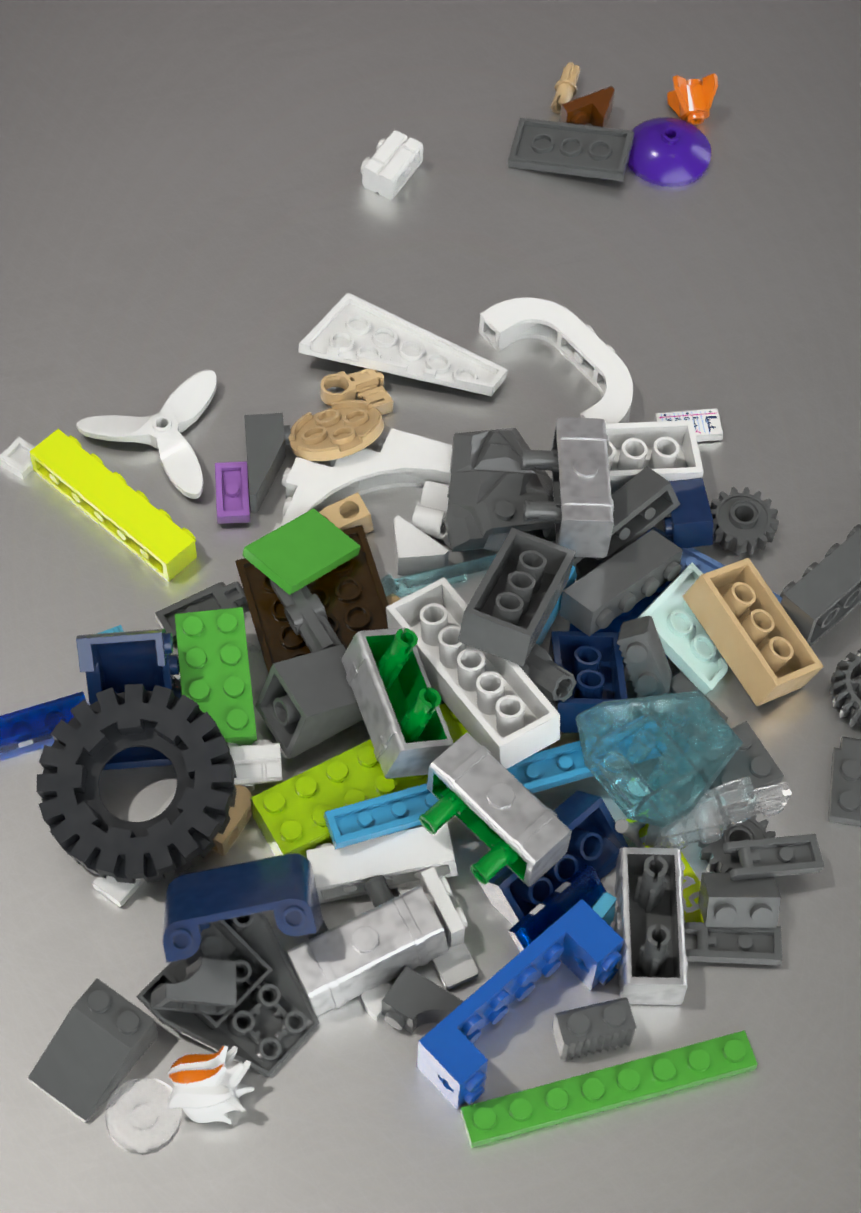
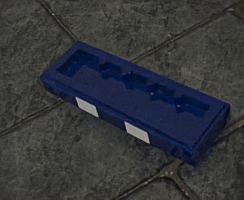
(35, 722)
(582, 885)

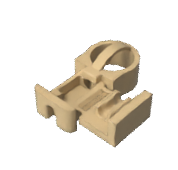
(365, 383)

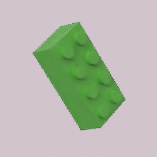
(218, 670)

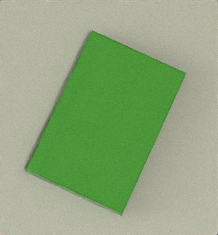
(301, 551)

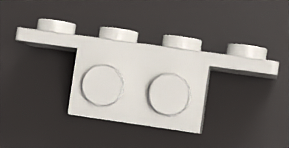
(456, 964)

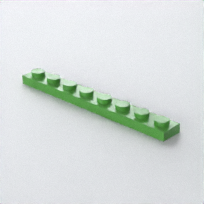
(607, 1088)

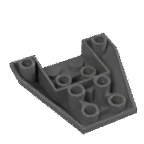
(270, 1002)

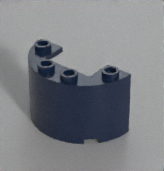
(125, 660)

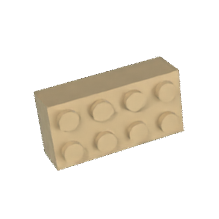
(752, 631)

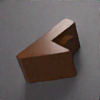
(591, 109)

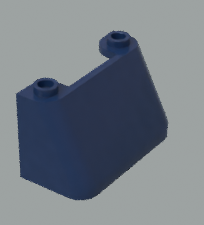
(237, 890)

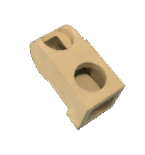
(349, 513)
(239, 817)

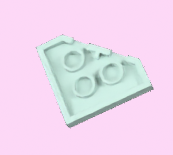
(684, 636)

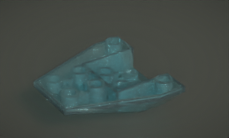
(656, 752)

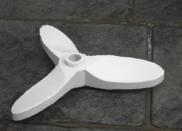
(164, 430)

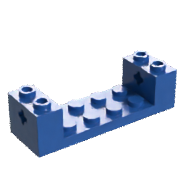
(448, 1052)

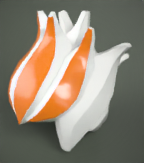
(208, 1085)

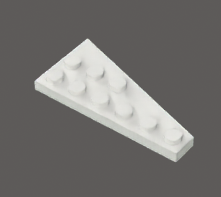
(381, 341)

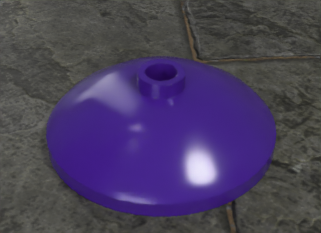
(669, 152)

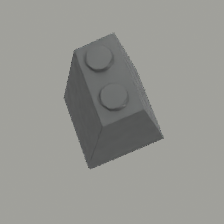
(308, 700)

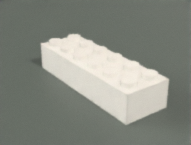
(481, 689)

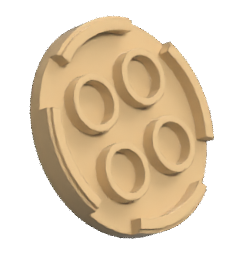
(336, 431)

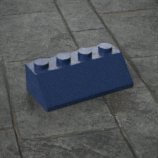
(591, 843)

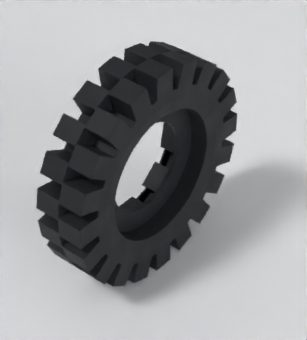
(123, 721)

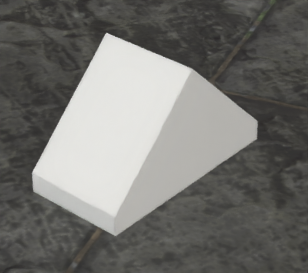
(415, 550)

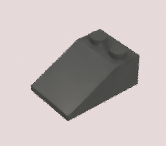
(93, 1050)

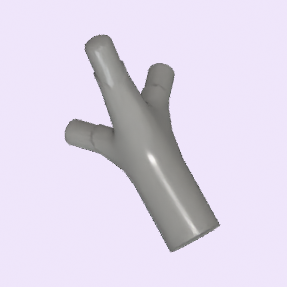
(630, 830)

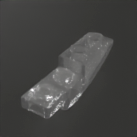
(719, 807)

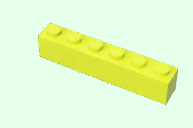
(114, 504)

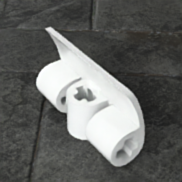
(430, 516)

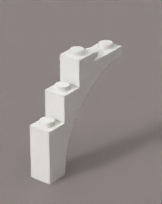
(399, 462)

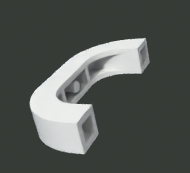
(578, 342)

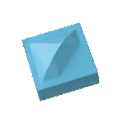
(606, 907)

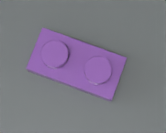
(232, 492)

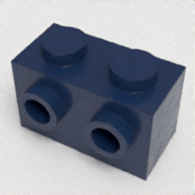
(692, 520)

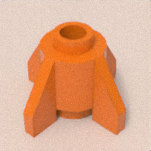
(693, 97)

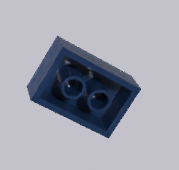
(596, 668)

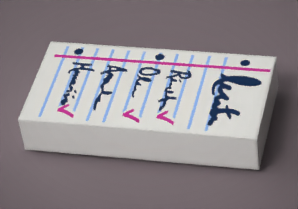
(705, 421)

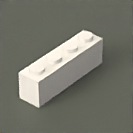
(395, 856)

